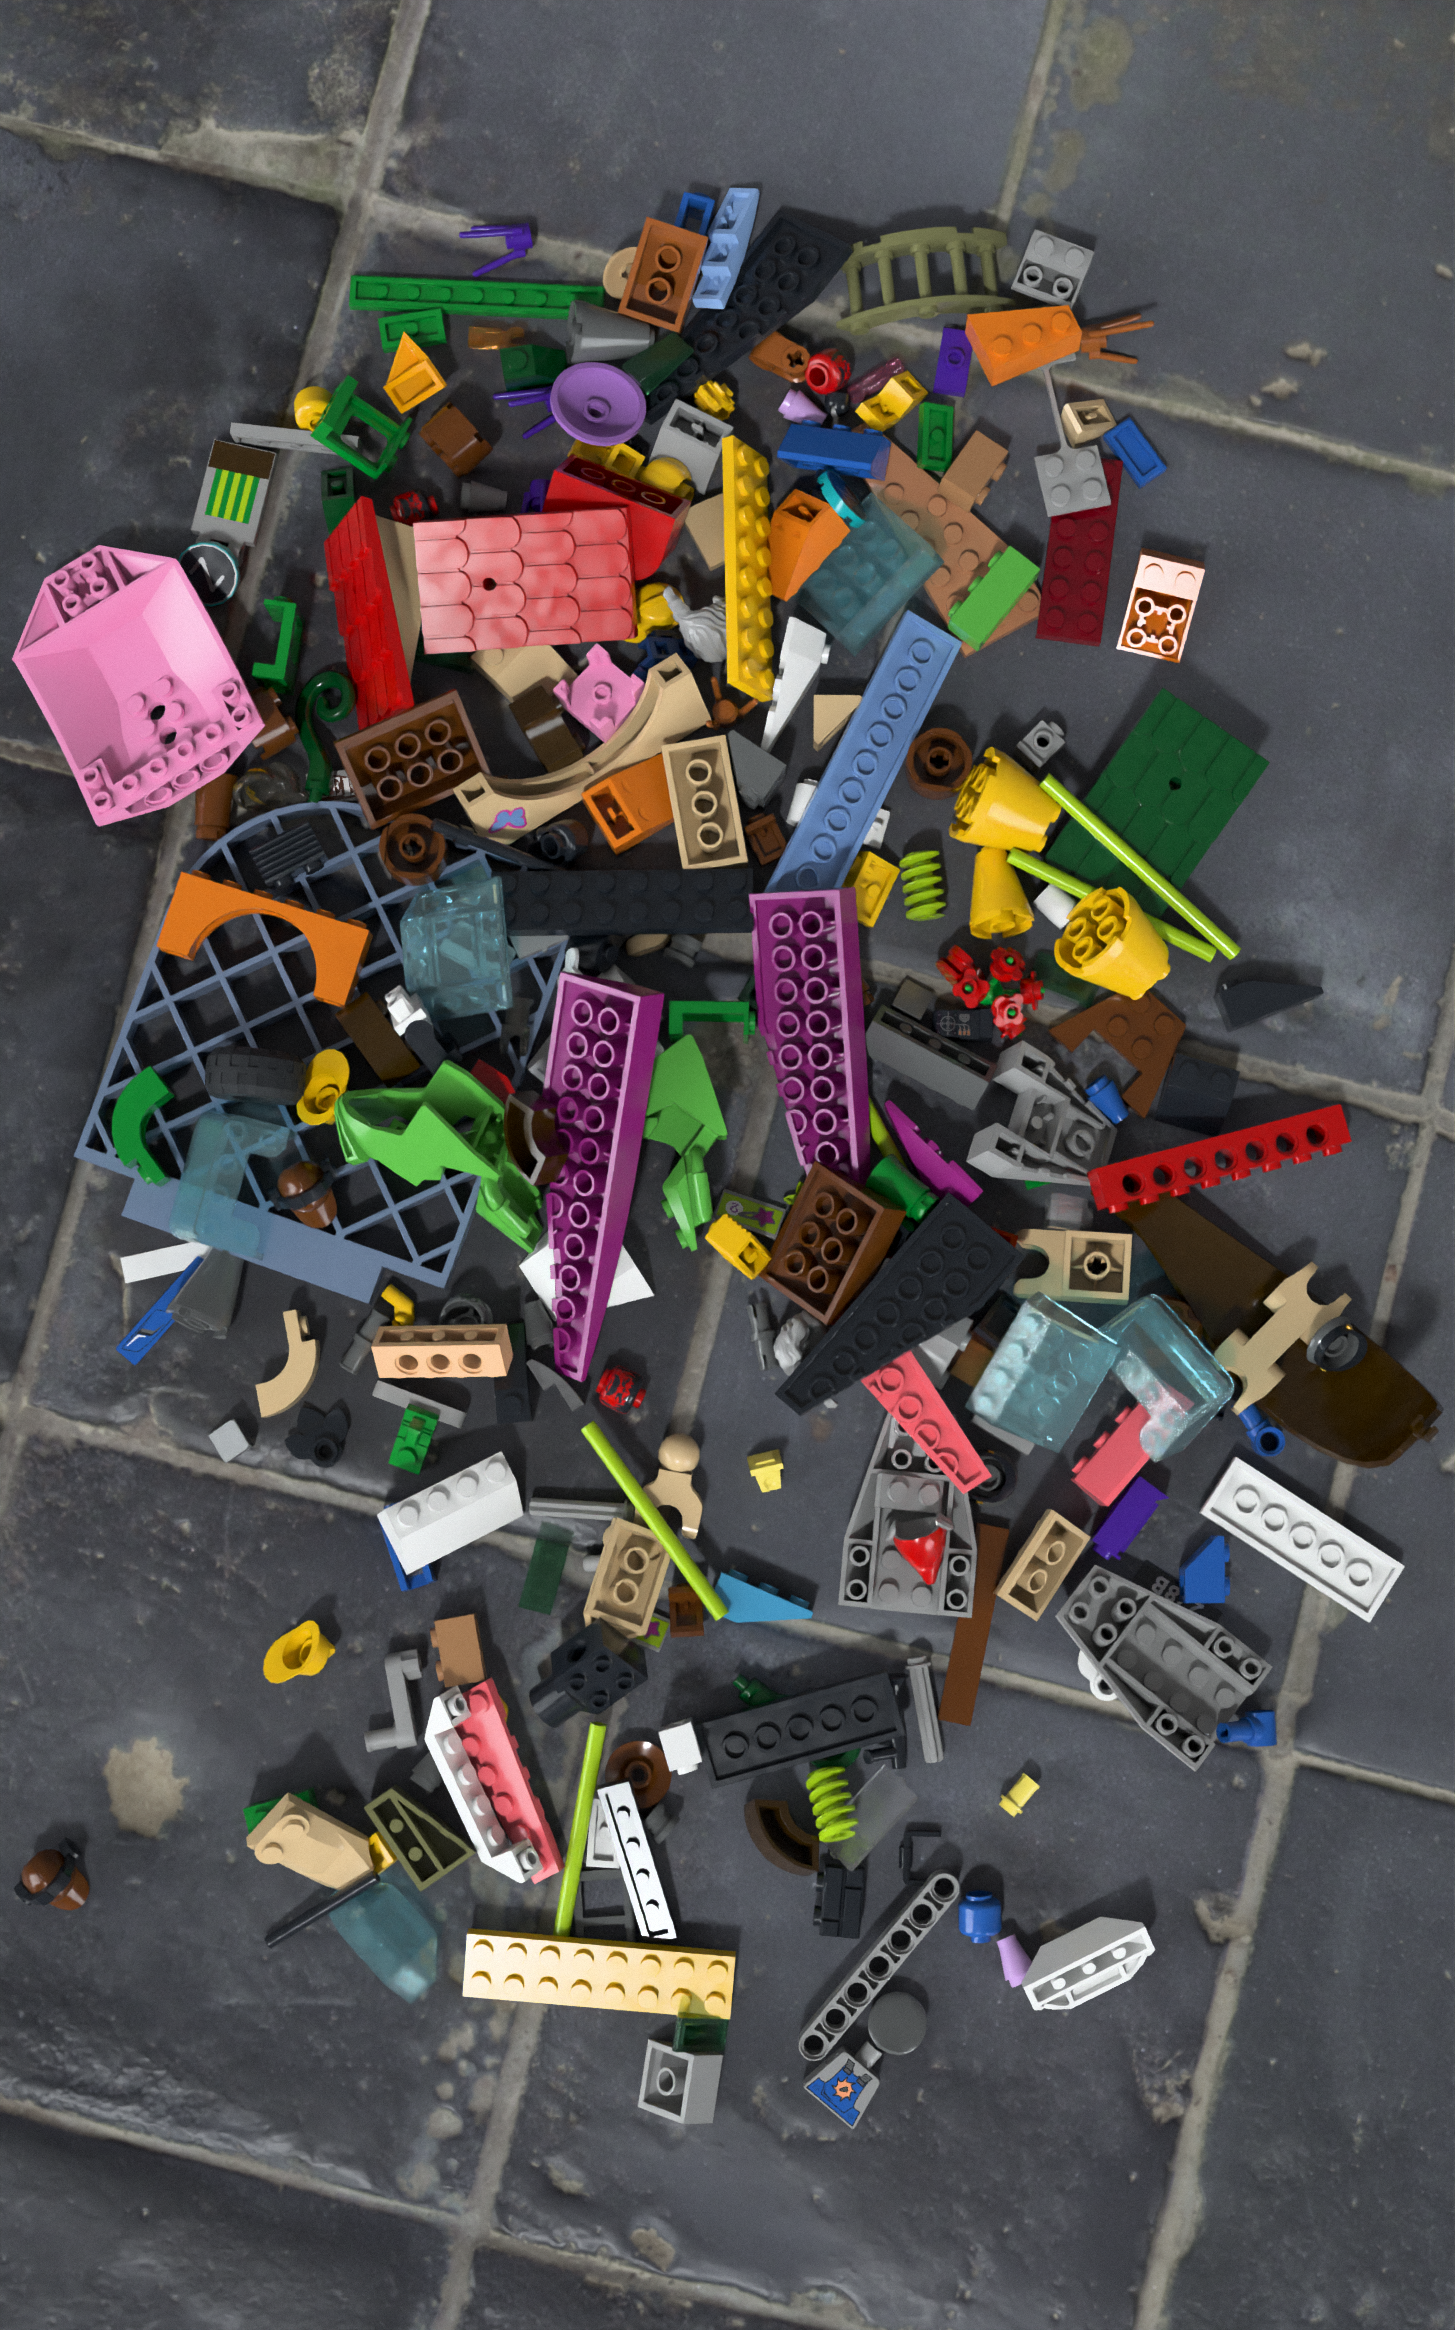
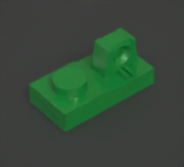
(414, 1439)

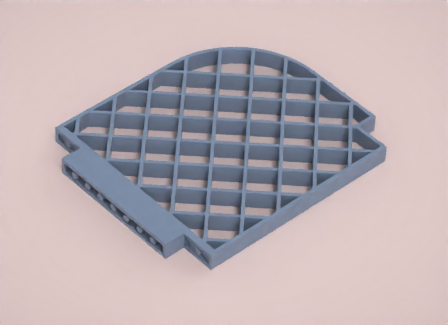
(287, 1244)

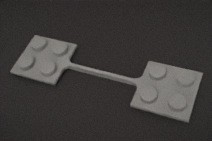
(1071, 477)

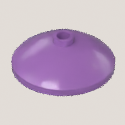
(599, 392)

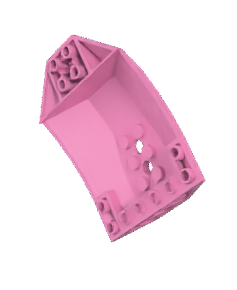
(106, 650)

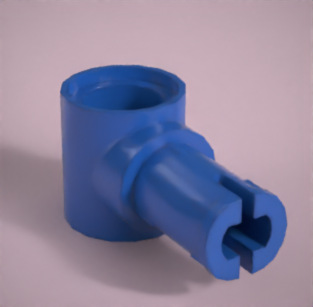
(1256, 1427)
(1255, 1729)

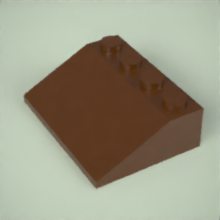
(411, 758)
(831, 1243)

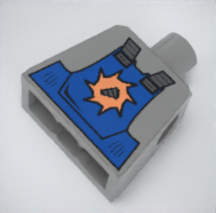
(846, 2082)

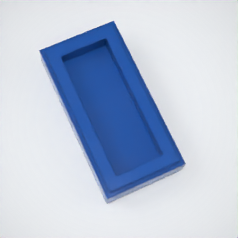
(1135, 452)

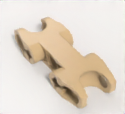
(1293, 1318)

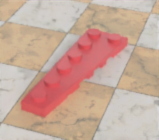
(922, 1413)
(503, 1776)

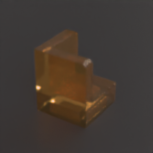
(972, 1363)

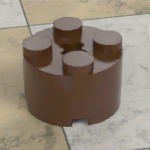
(455, 440)
(278, 731)
(920, 766)
(402, 836)

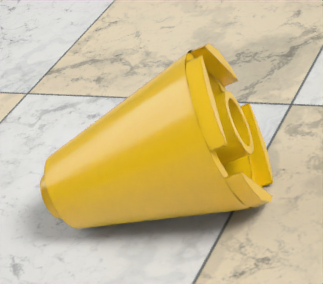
(997, 897)

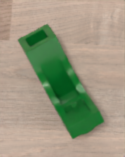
(129, 1124)

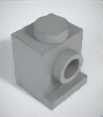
(1035, 756)

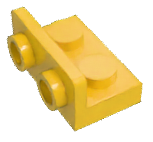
(872, 882)

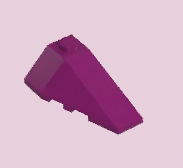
(928, 1160)

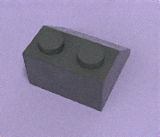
(754, 771)

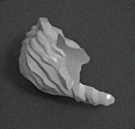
(702, 629)
(797, 1340)

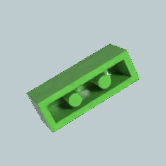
(992, 597)

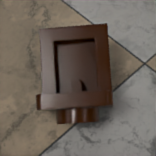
(765, 838)
(685, 1612)

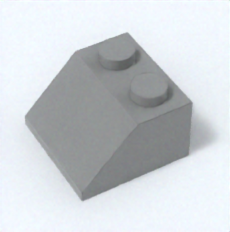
(680, 2083)

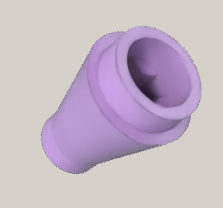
(799, 407)
(1014, 1960)

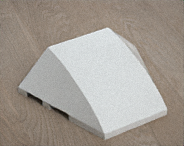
(626, 1286)

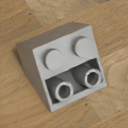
(1053, 270)
(694, 441)

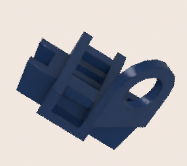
(658, 641)

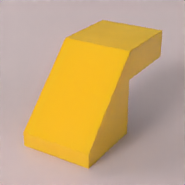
(893, 402)
(616, 457)

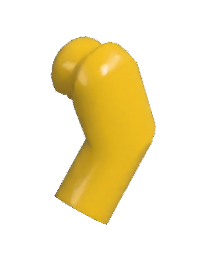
(403, 1306)

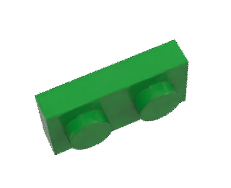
(423, 327)
(935, 437)

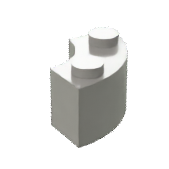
(938, 1351)

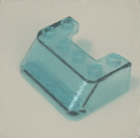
(214, 1178)
(1166, 1374)

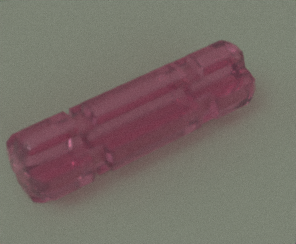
(875, 380)

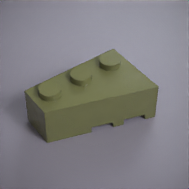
(418, 1836)

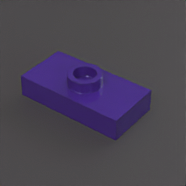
(953, 363)

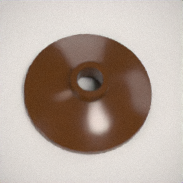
(647, 1758)

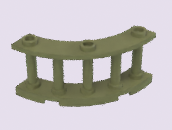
(919, 244)

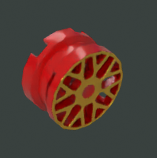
(956, 964)

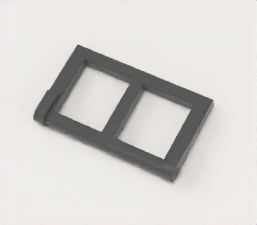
(627, 1918)

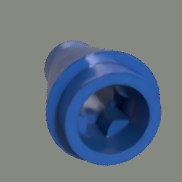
(1107, 1098)

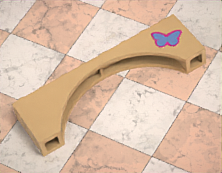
(663, 715)

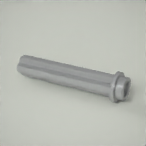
(582, 1509)
(925, 1708)

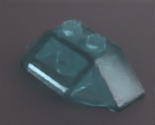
(390, 1939)

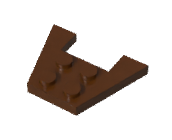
(1138, 1031)

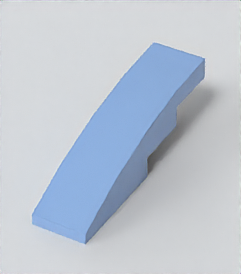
(728, 246)

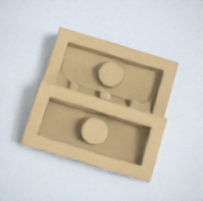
(706, 528)

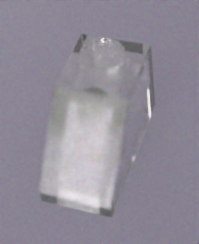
(1066, 1213)

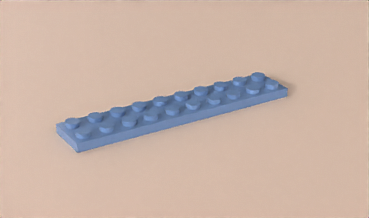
(867, 758)

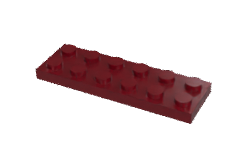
(1079, 569)

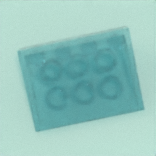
(868, 576)
(1043, 1374)

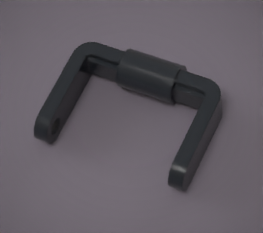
(905, 1855)

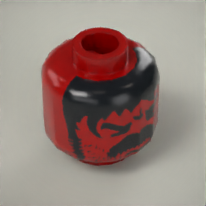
(828, 371)
(413, 507)
(621, 1389)

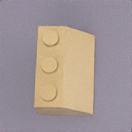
(1042, 1564)

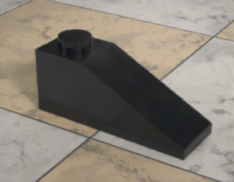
(1258, 1000)
(513, 1390)

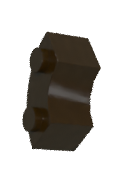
(546, 731)
(377, 1039)
(533, 1138)
(780, 1838)

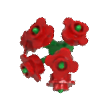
(1005, 1003)

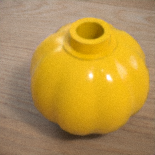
(667, 475)

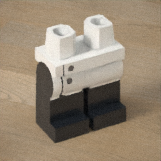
(413, 1019)

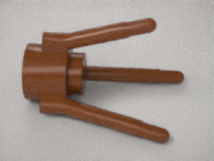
(1095, 335)
(725, 710)

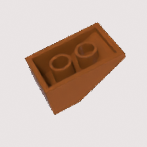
(663, 275)

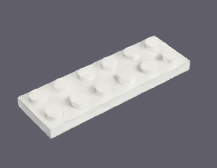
(1302, 1539)

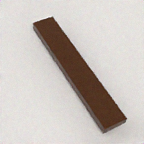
(972, 1633)

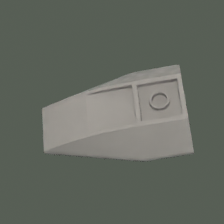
(875, 1571)
(1162, 1661)

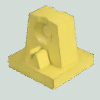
(766, 1469)

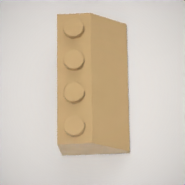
(704, 804)

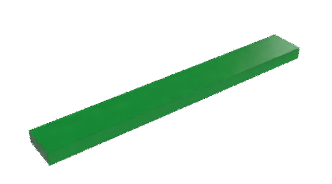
(469, 296)

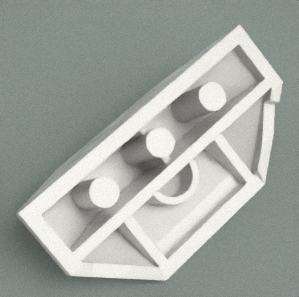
(1086, 1963)

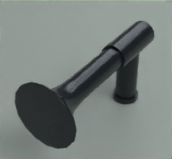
(896, 1750)

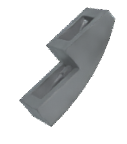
(548, 1378)

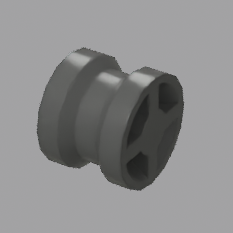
(682, 950)
(660, 1822)

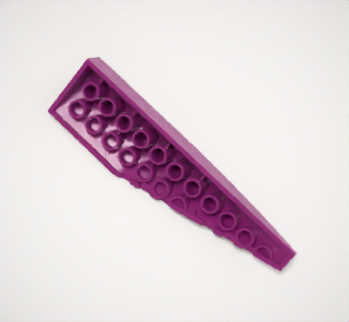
(815, 1021)
(601, 1087)

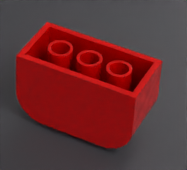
(654, 513)

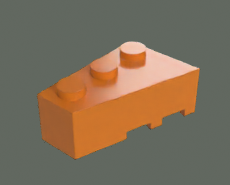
(1021, 339)

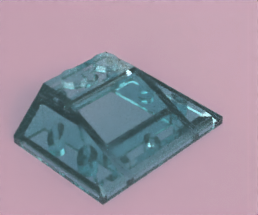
(458, 950)

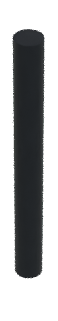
(322, 1909)

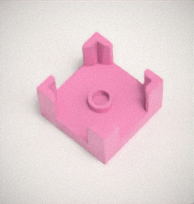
(600, 695)

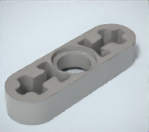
(403, 1398)

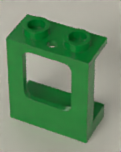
(337, 414)
(284, 672)
(709, 1012)

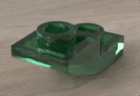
(543, 1576)

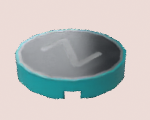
(842, 498)
(211, 571)

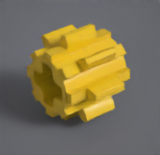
(715, 400)

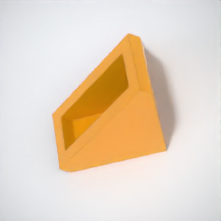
(412, 376)

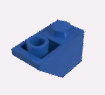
(1203, 1573)

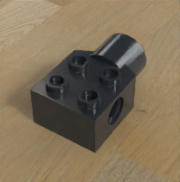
(589, 1674)

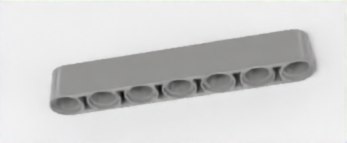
(873, 1980)

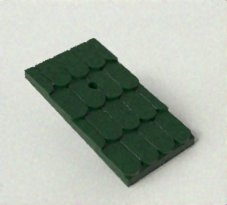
(1163, 825)

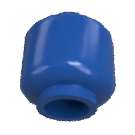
(979, 1916)

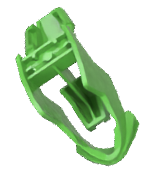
(687, 1117)
(432, 1144)

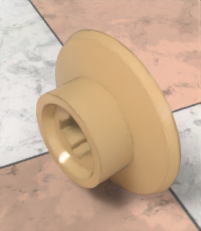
(614, 276)

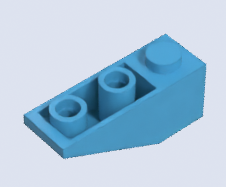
(756, 1603)

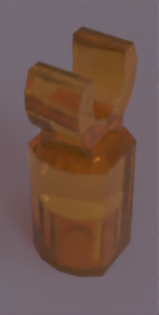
(492, 338)

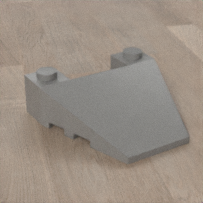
(1051, 1128)

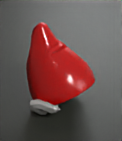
(922, 1543)

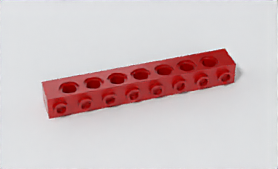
(1327, 1124)

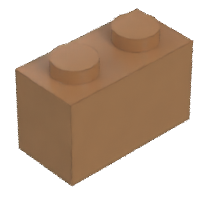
(973, 471)
(459, 1650)

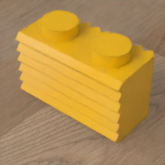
(738, 1246)

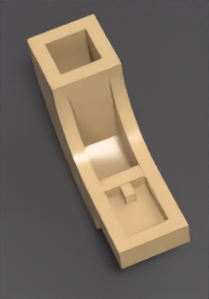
(298, 1373)

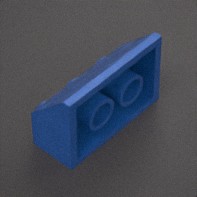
(836, 449)

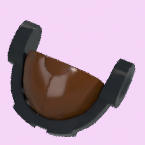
(307, 1192)
(54, 1878)

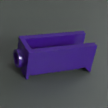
(1126, 1518)

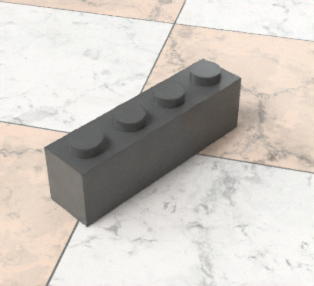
(928, 1057)

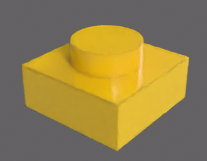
(380, 1853)

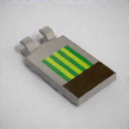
(234, 496)

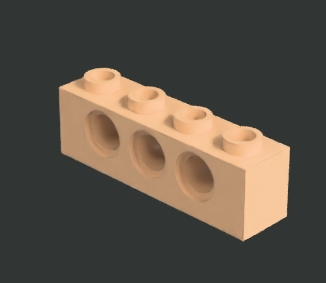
(442, 1351)

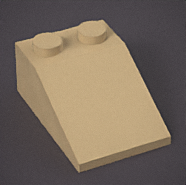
(523, 669)

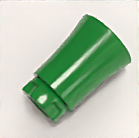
(902, 1188)

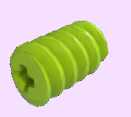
(921, 885)
(830, 1805)

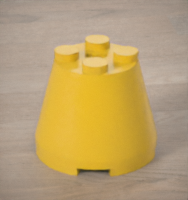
(1003, 806)
(1112, 944)

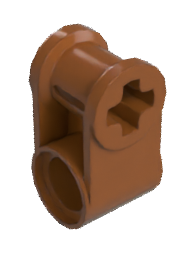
(777, 355)

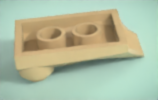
(627, 1578)
(311, 1844)

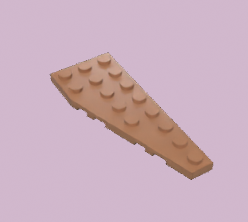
(955, 536)

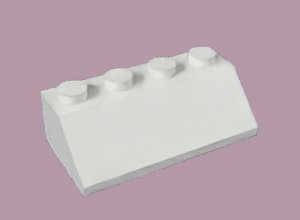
(452, 1513)

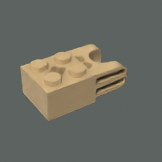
(1068, 1259)

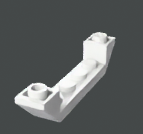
(515, 1860)

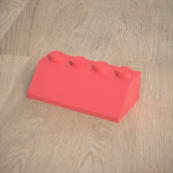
(1115, 1459)

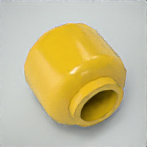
(309, 406)

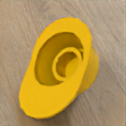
(653, 610)
(325, 1082)
(297, 1652)

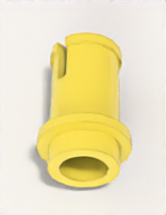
(1018, 1795)

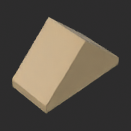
(1086, 421)
(830, 715)

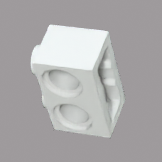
(680, 1746)

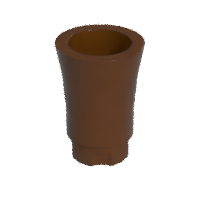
(214, 807)

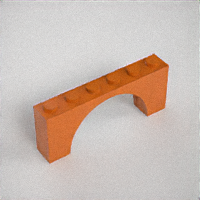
(204, 905)

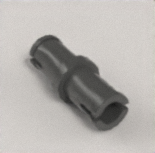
(762, 1336)
(363, 1341)

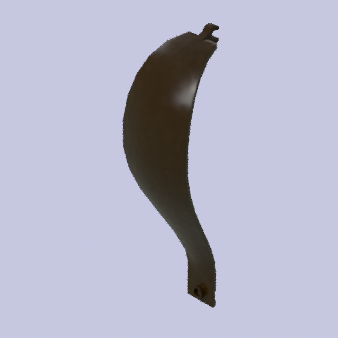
(1352, 1415)

